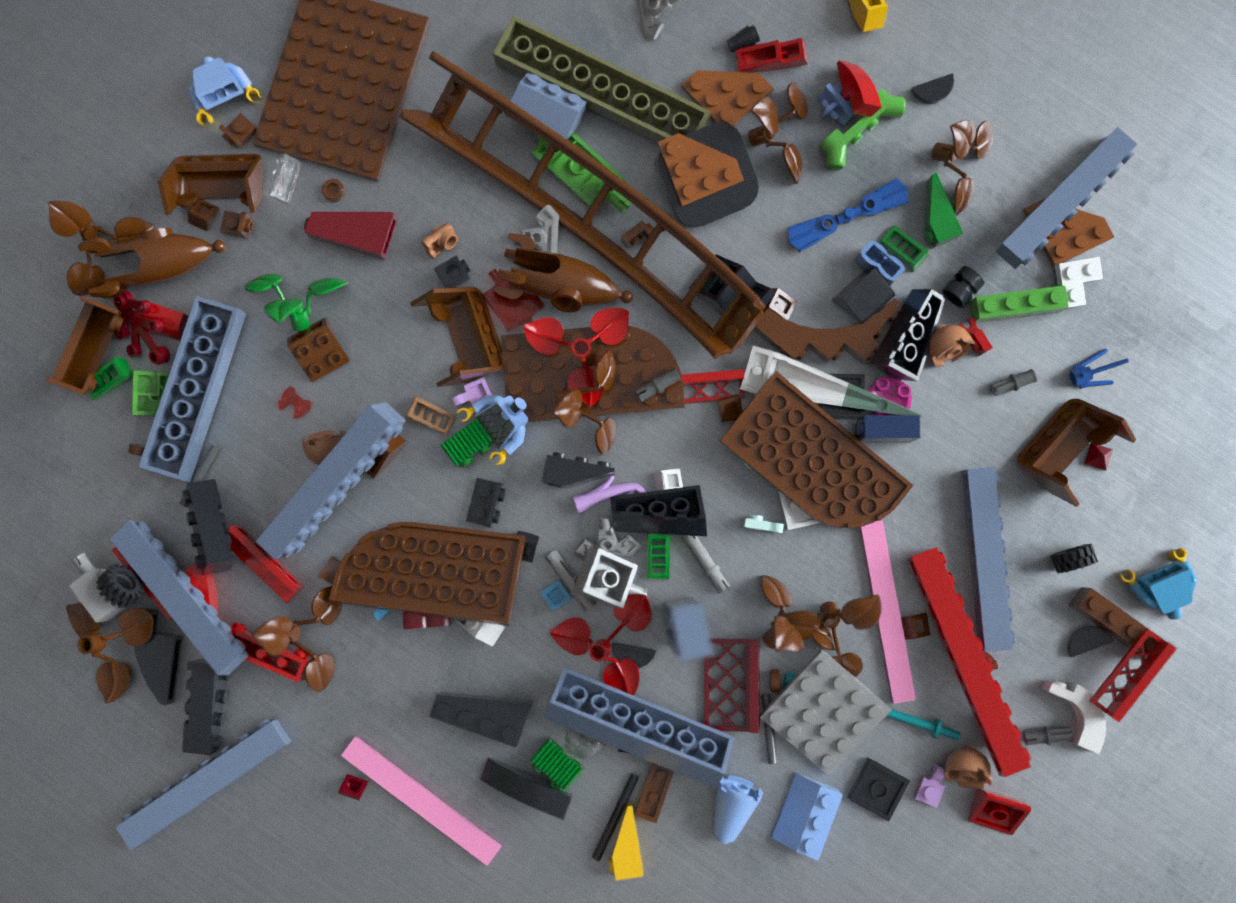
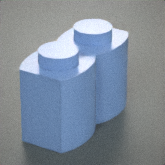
(876, 257)

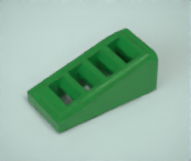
(909, 242)
(120, 371)
(658, 537)

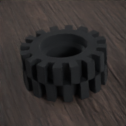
(1074, 558)
(120, 586)

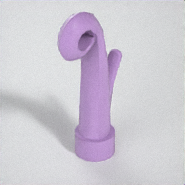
(603, 493)

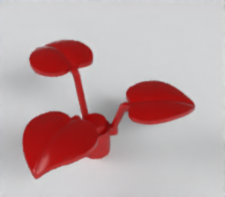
(545, 337)
(575, 633)

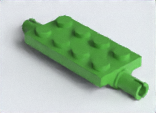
(576, 177)

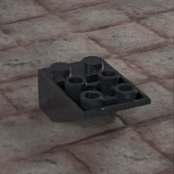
(570, 473)

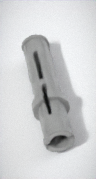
(709, 567)
(568, 579)

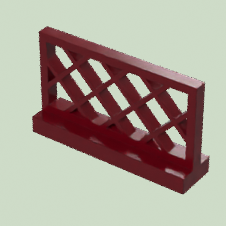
(751, 689)

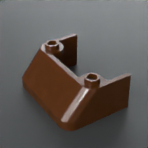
(212, 177)
(470, 331)
(86, 347)
(1064, 439)

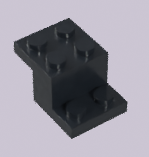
(721, 295)

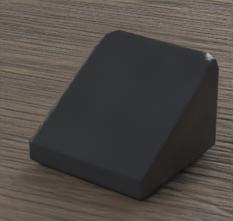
(530, 545)

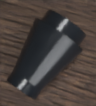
(744, 38)

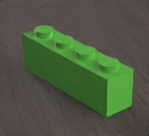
(1019, 304)

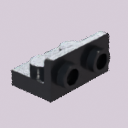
(485, 502)

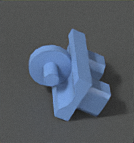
(835, 105)

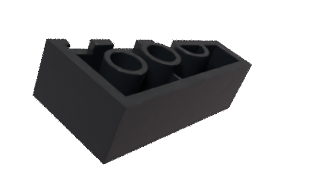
(909, 337)
(661, 512)
(208, 527)
(204, 708)
(484, 715)

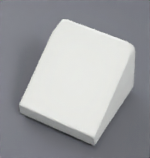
(667, 479)

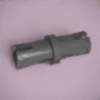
(658, 384)

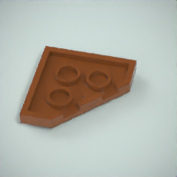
(727, 94)
(697, 168)
(1076, 237)

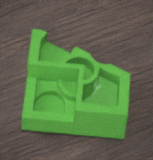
(147, 391)

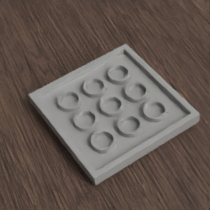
(825, 712)

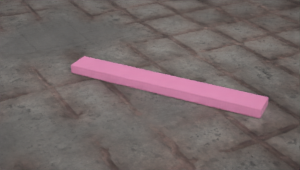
(890, 622)
(421, 800)

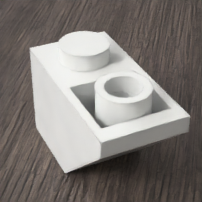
(483, 631)

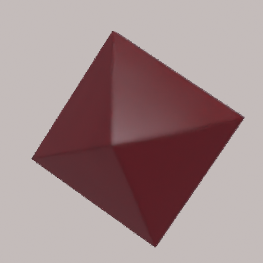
(1098, 456)
(353, 787)

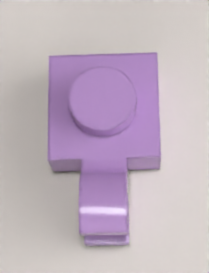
(474, 392)
(930, 789)

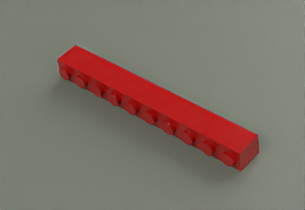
(969, 663)

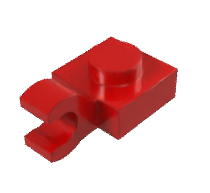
(981, 343)

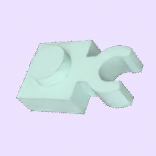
(756, 522)

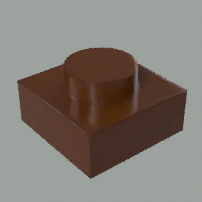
(729, 408)

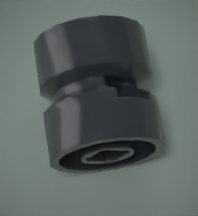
(965, 284)

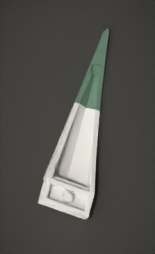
(813, 383)

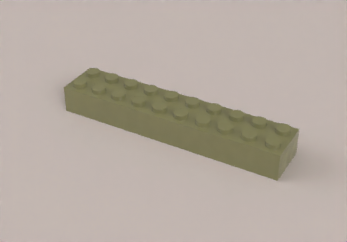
(605, 86)

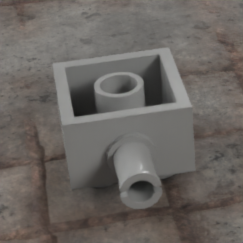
(607, 579)
(86, 591)

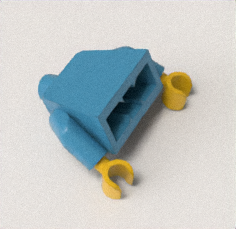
(1166, 587)

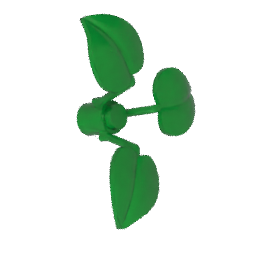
(280, 309)

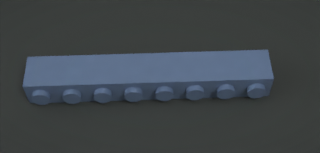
(1066, 198)
(987, 559)
(179, 597)
(203, 784)

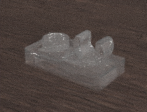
(284, 178)

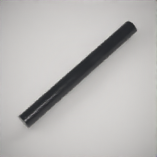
(615, 817)

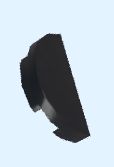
(934, 90)
(1088, 639)
(640, 655)

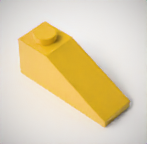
(869, 13)
(626, 855)

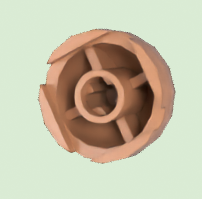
(949, 343)
(320, 445)
(969, 768)

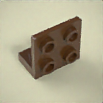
(317, 350)

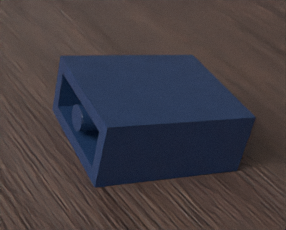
(887, 428)

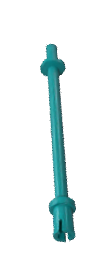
(935, 728)

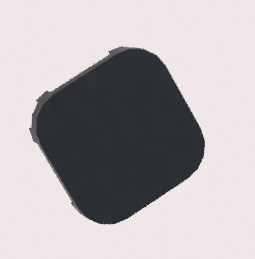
(727, 201)

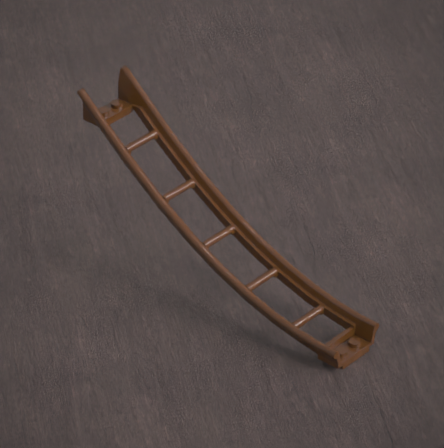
(736, 320)

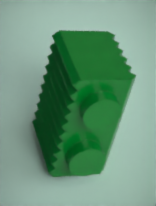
(467, 444)
(556, 764)

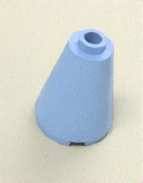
(733, 807)

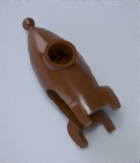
(161, 256)
(557, 278)

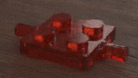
(512, 311)

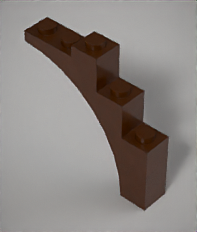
(857, 339)

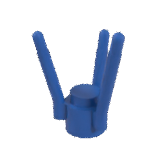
(1082, 375)

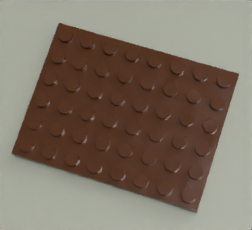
(342, 84)

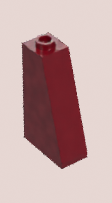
(357, 231)

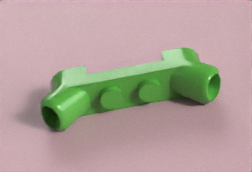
(835, 144)

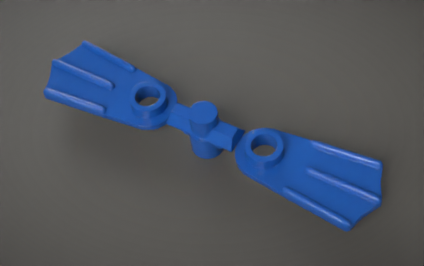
(812, 231)

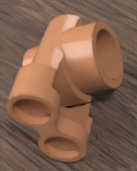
(441, 238)

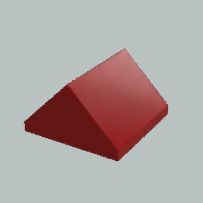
(998, 811)

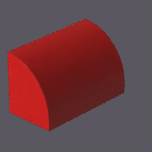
(173, 321)

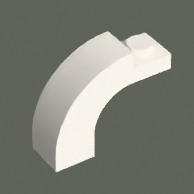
(1090, 720)

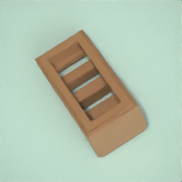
(416, 401)

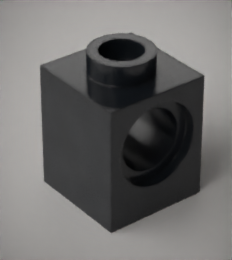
(443, 272)

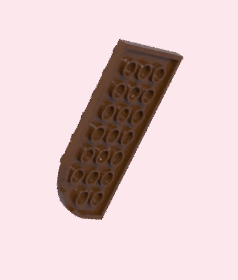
(540, 376)
(813, 458)
(433, 572)

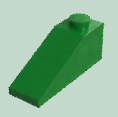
(940, 219)

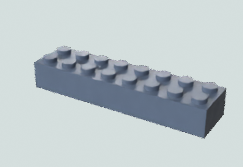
(192, 389)
(332, 480)
(687, 627)
(640, 728)

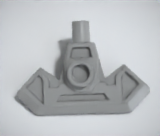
(649, 11)
(547, 235)
(608, 542)

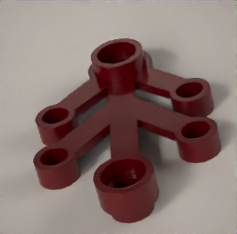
(125, 303)

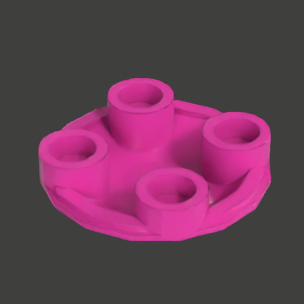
(892, 390)

